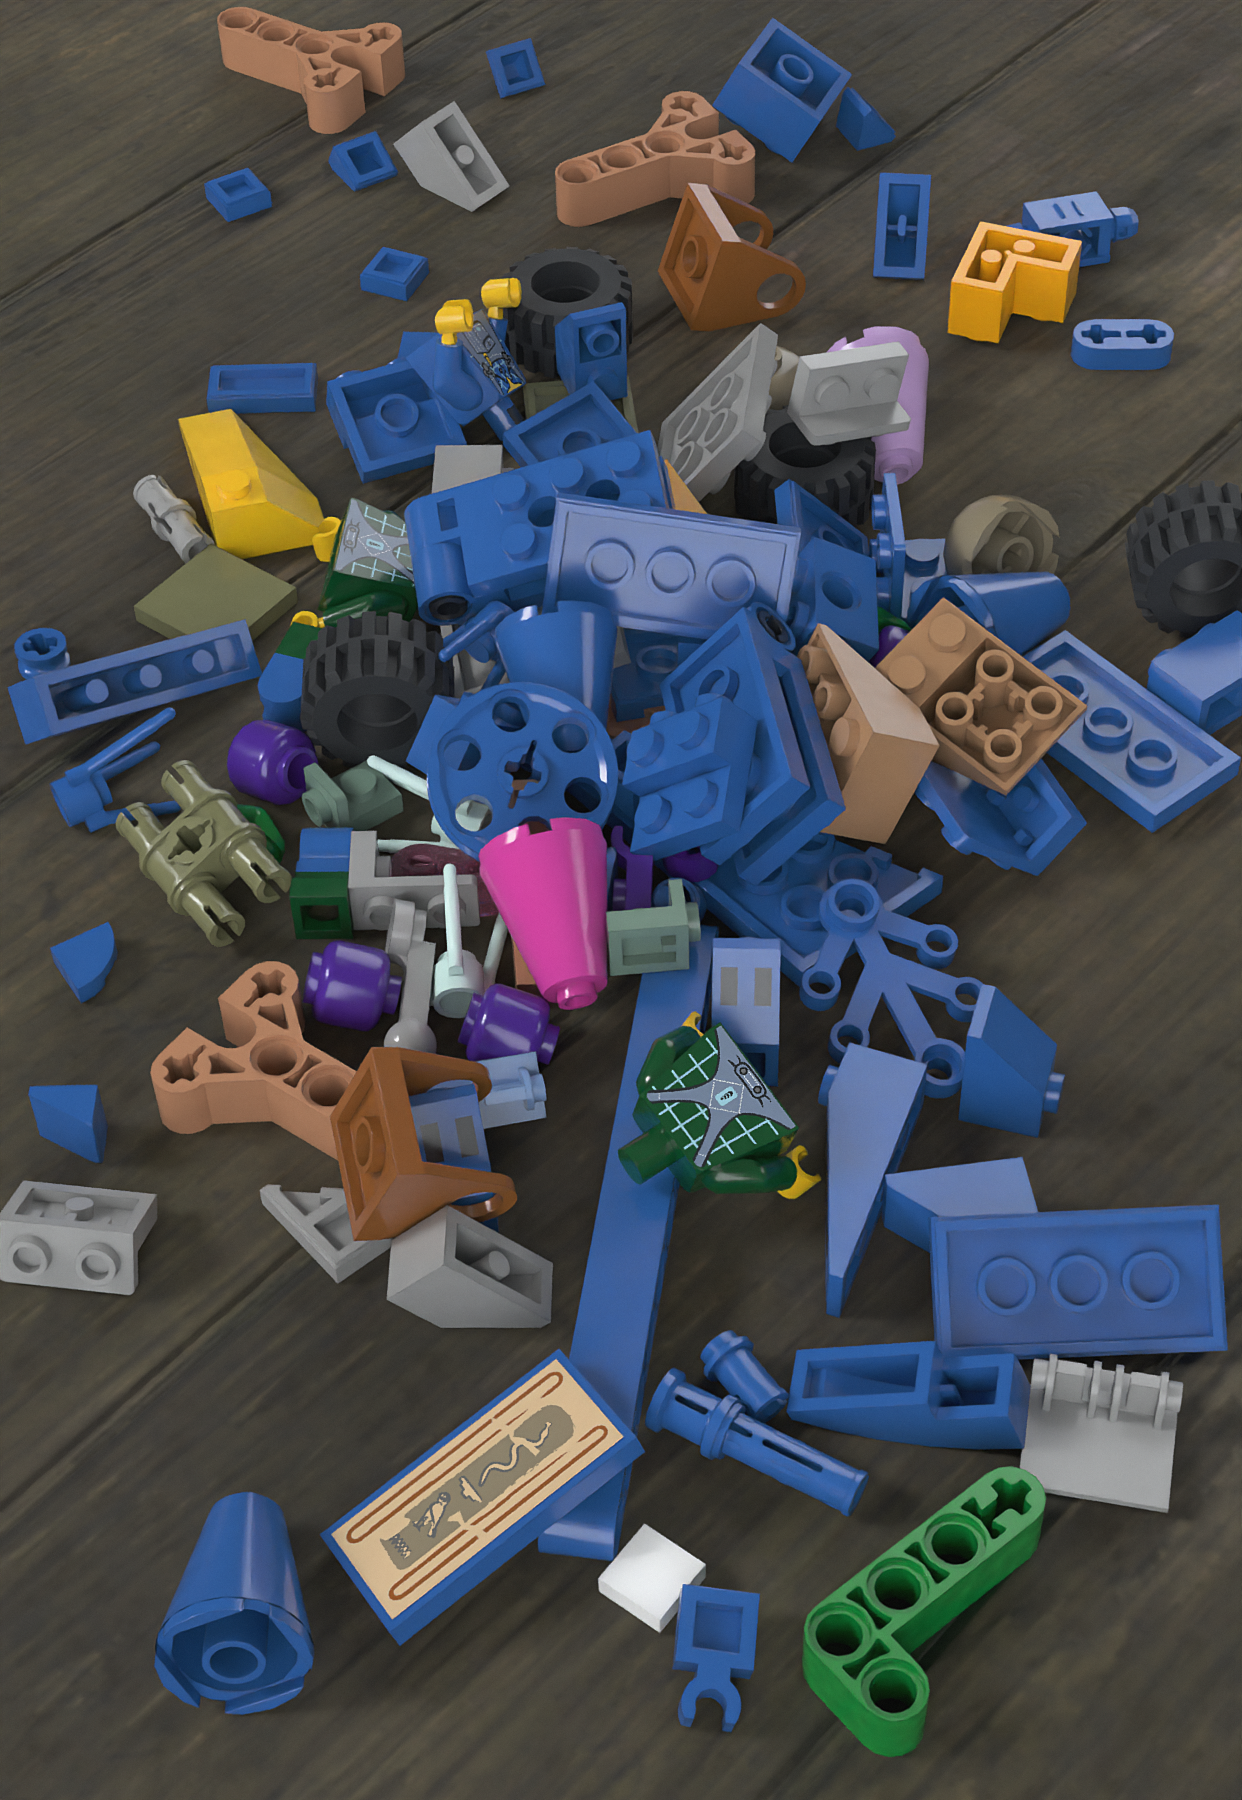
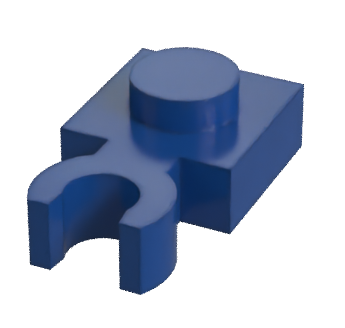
(716, 1642)

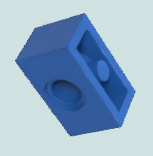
(835, 590)

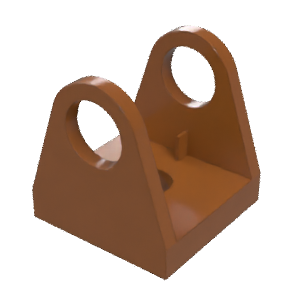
(714, 270)
(380, 1153)

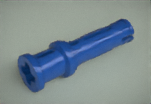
(724, 1429)

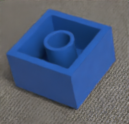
(781, 90)

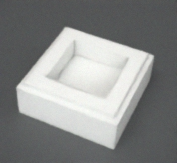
(649, 1577)

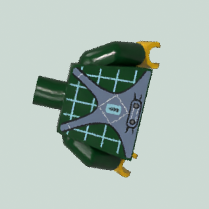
(365, 568)
(711, 1119)

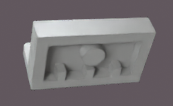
(849, 394)
(74, 1236)

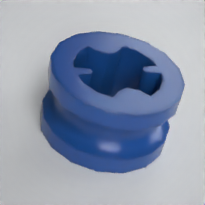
(41, 641)

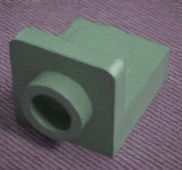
(351, 799)
(653, 937)

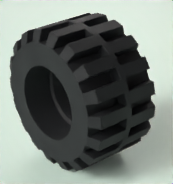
(553, 288)
(833, 473)
(1188, 557)
(371, 686)

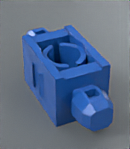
(1082, 219)

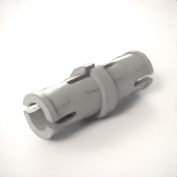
(171, 517)

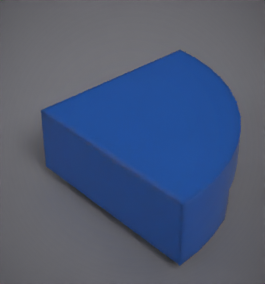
(86, 960)

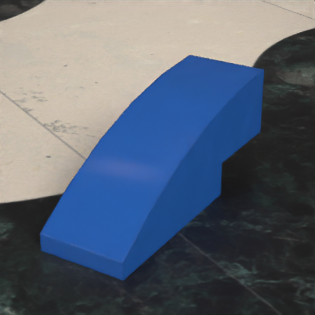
(912, 1395)

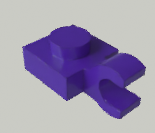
(638, 886)

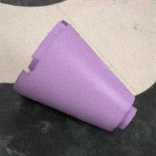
(901, 450)

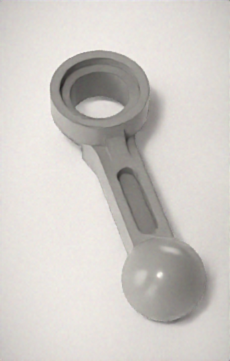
(416, 959)

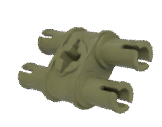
(203, 853)

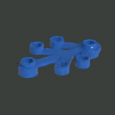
(889, 978)

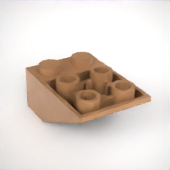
(979, 698)
(872, 735)

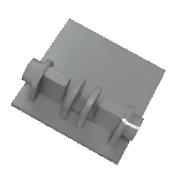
(1102, 1433)

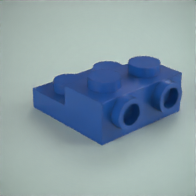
(389, 419)
(689, 775)

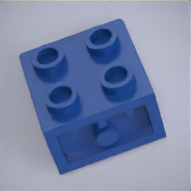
(900, 561)

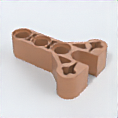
(321, 66)
(657, 165)
(264, 1078)

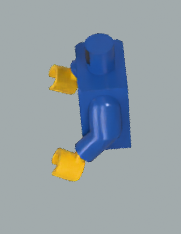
(469, 359)

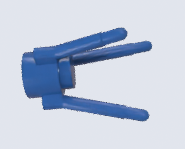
(479, 639)
(84, 788)

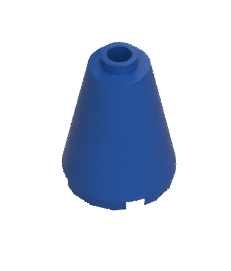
(1011, 606)
(564, 651)
(237, 1613)

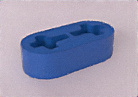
(1122, 344)

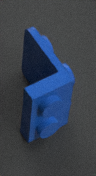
(1011, 829)

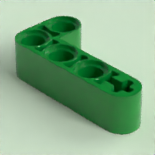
(937, 1595)

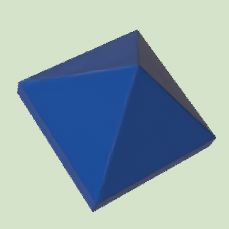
(515, 68)

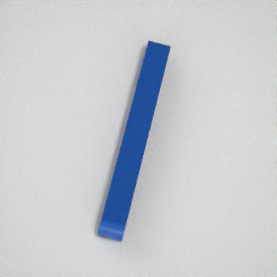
(628, 1258)

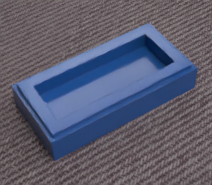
(263, 388)

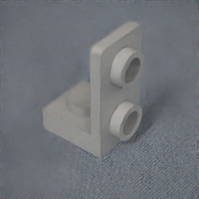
(374, 890)

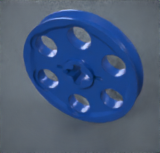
(506, 751)

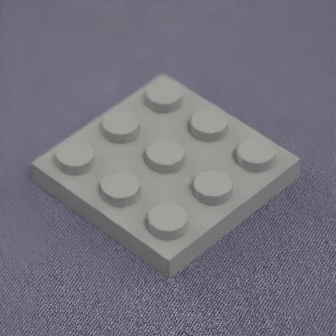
(722, 416)

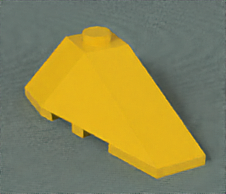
(245, 489)

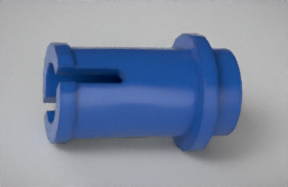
(742, 1375)

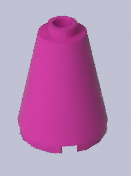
(554, 904)

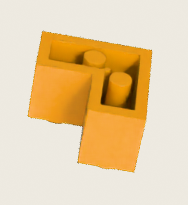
(1008, 274)

